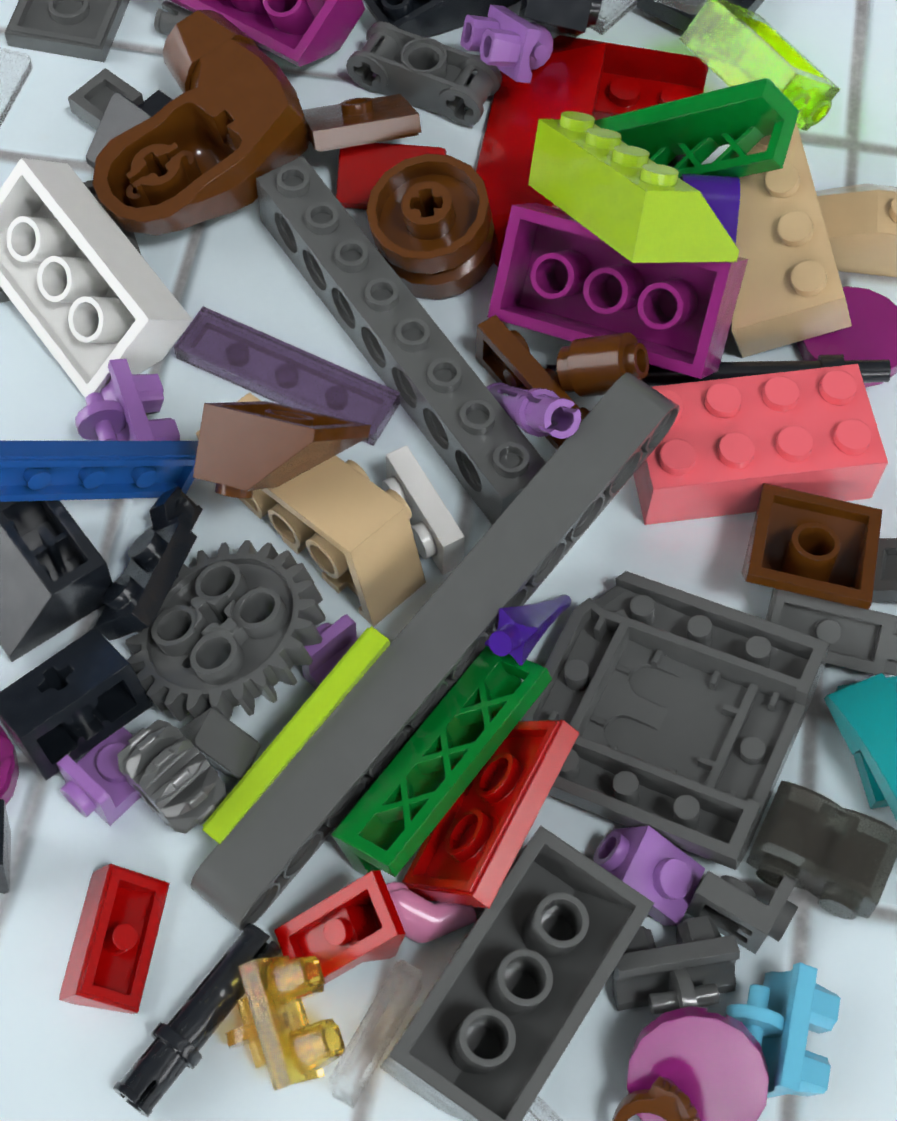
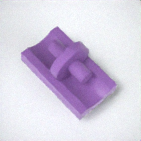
(508, 42)
(122, 406)

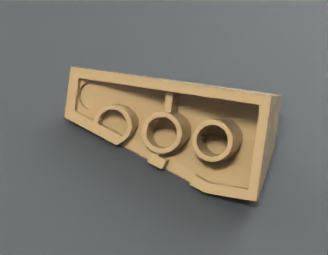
(862, 227)

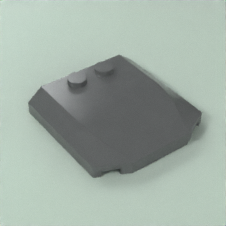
(677, 712)

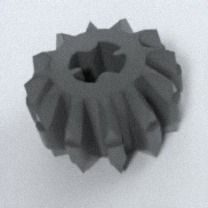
(171, 776)

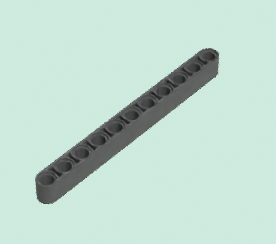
(432, 653)

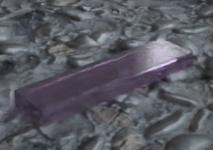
(284, 372)

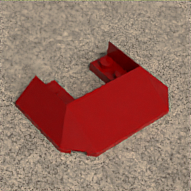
(581, 78)

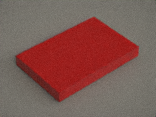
(488, 823)

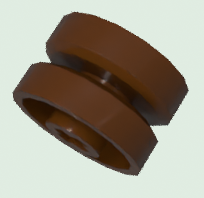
(433, 225)

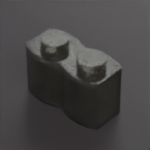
(826, 849)

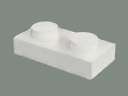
(431, 522)

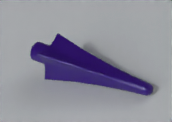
(524, 626)

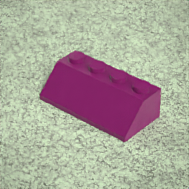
(289, 28)

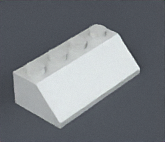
(81, 277)

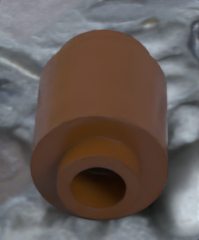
(597, 362)

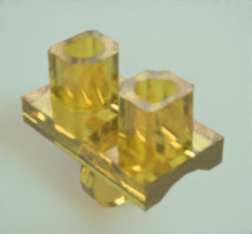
(278, 1024)

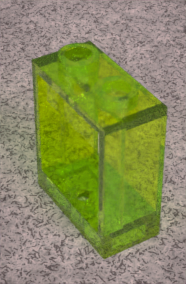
(747, 48)

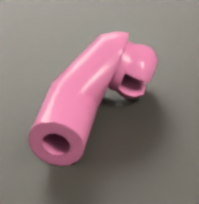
(427, 920)

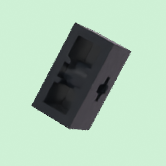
(71, 702)

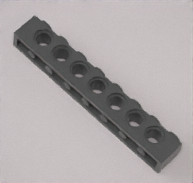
(398, 337)

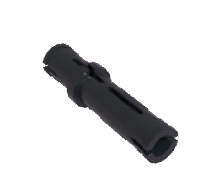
(179, 1041)

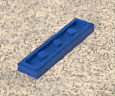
(94, 469)

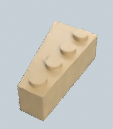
(349, 529)

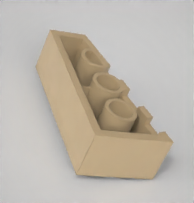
(791, 272)

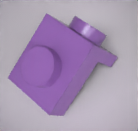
(652, 868)

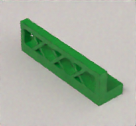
(712, 119)
(439, 762)

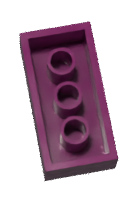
(576, 286)

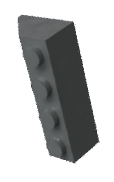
(518, 984)

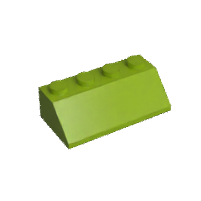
(624, 194)

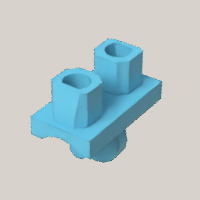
(780, 1020)

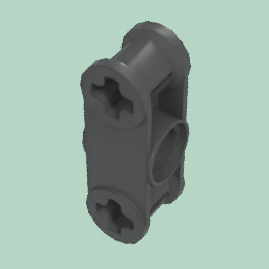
(424, 73)

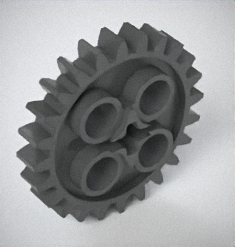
(228, 632)

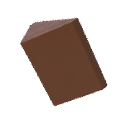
(814, 546)

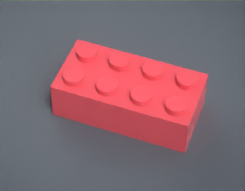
(775, 429)

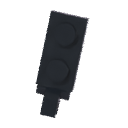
(154, 565)

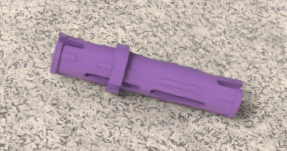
(538, 410)

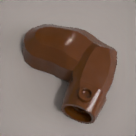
(211, 141)

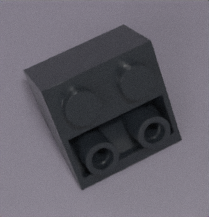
(46, 574)

